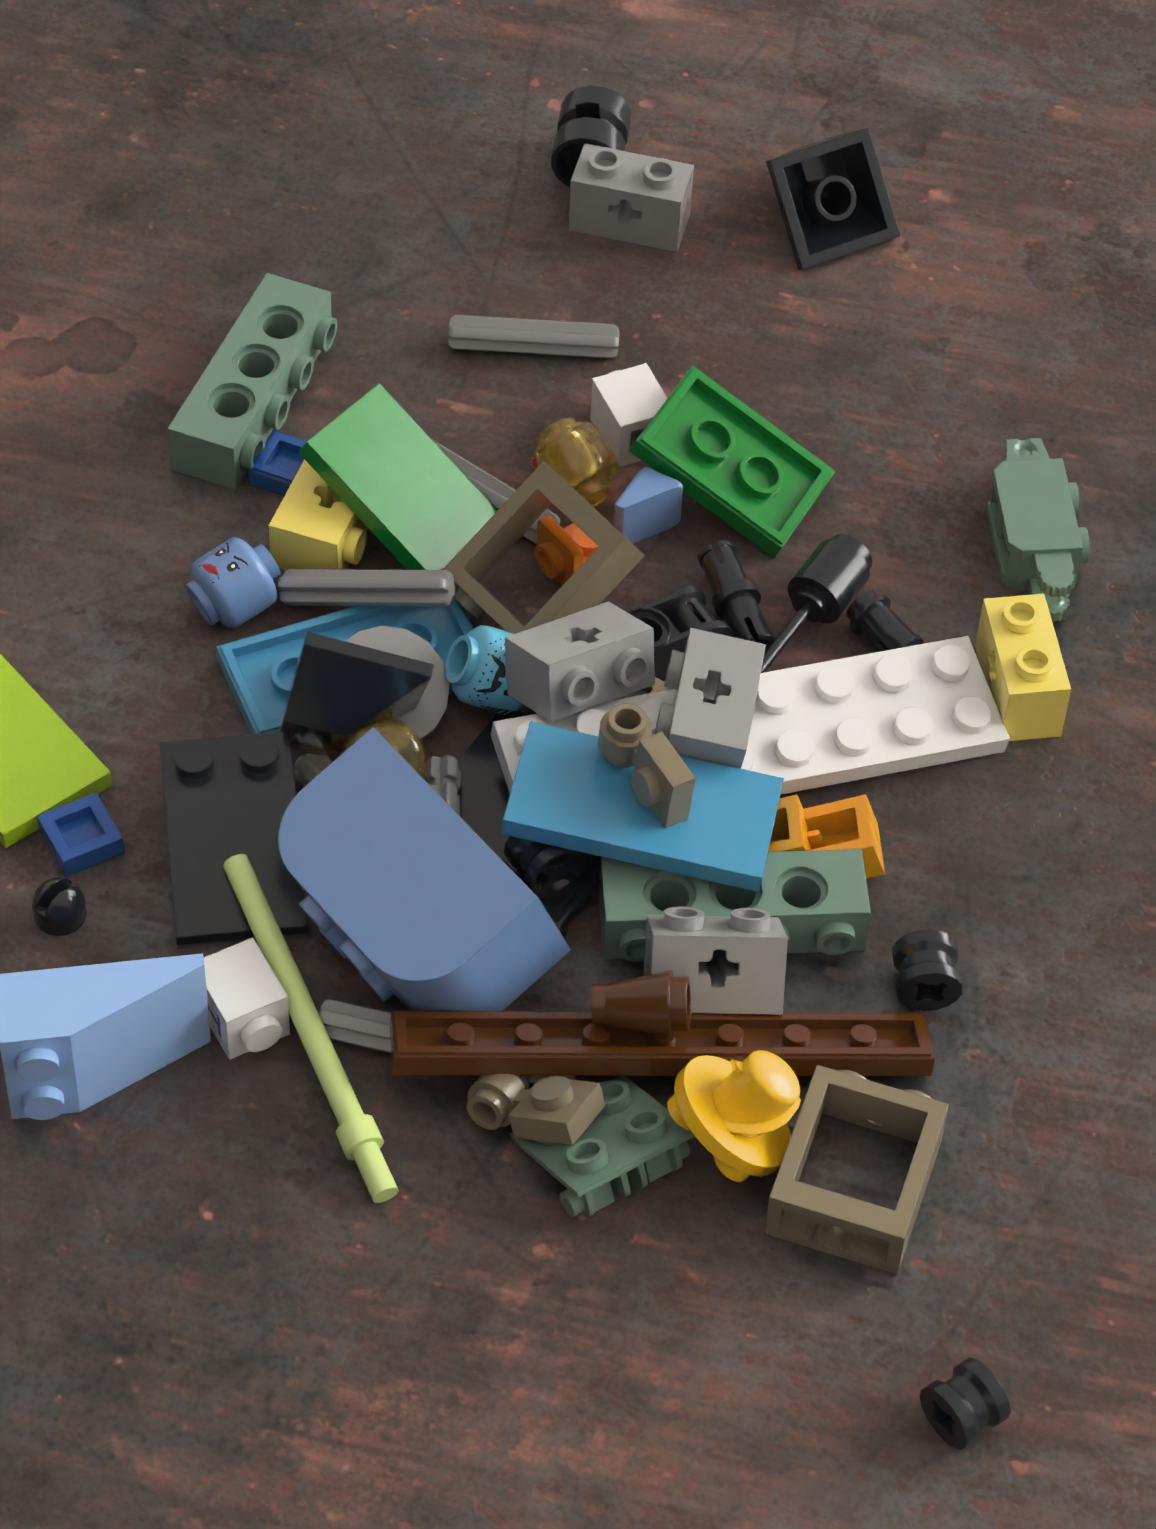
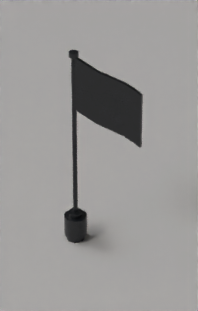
(818, 594)

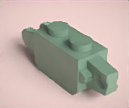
(1036, 524)

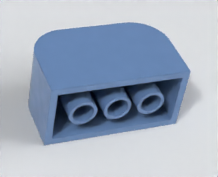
(412, 887)

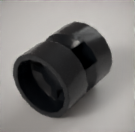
(588, 117)

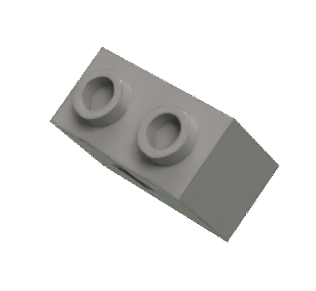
(630, 197)
(580, 661)
(713, 697)
(745, 977)

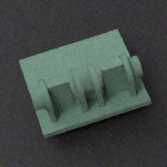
(625, 1142)

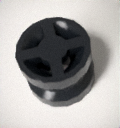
(545, 866)
(927, 970)
(965, 1403)

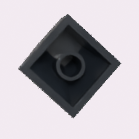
(833, 198)
(345, 688)

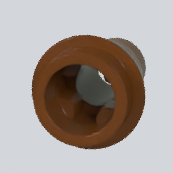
(644, 1003)

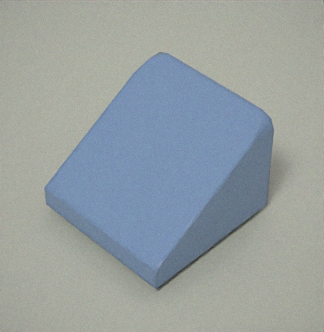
(648, 505)

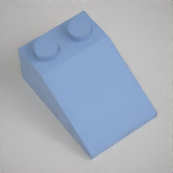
(96, 1029)

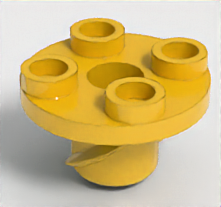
(738, 1110)

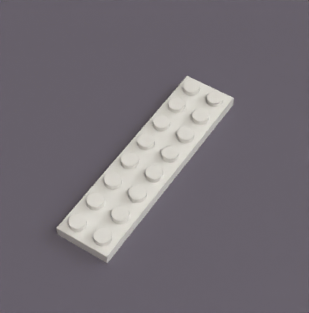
(838, 717)

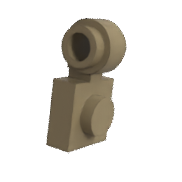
(659, 774)
(549, 1112)

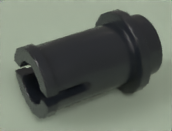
(872, 616)

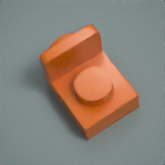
(561, 549)

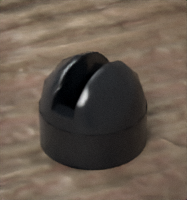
(66, 910)

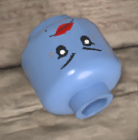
(233, 583)

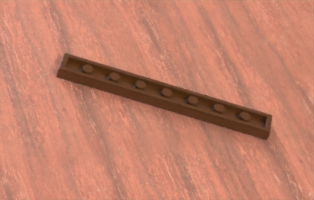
(575, 1046)

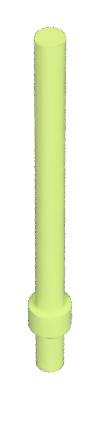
(356, 1130)

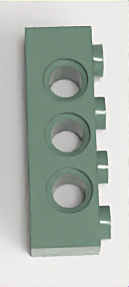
(251, 381)
(822, 882)

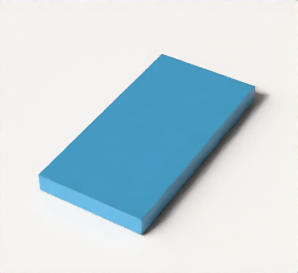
(264, 664)
(583, 803)

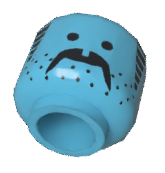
(479, 670)

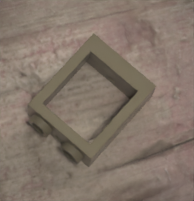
(583, 590)
(837, 1221)

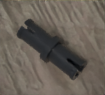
(734, 596)

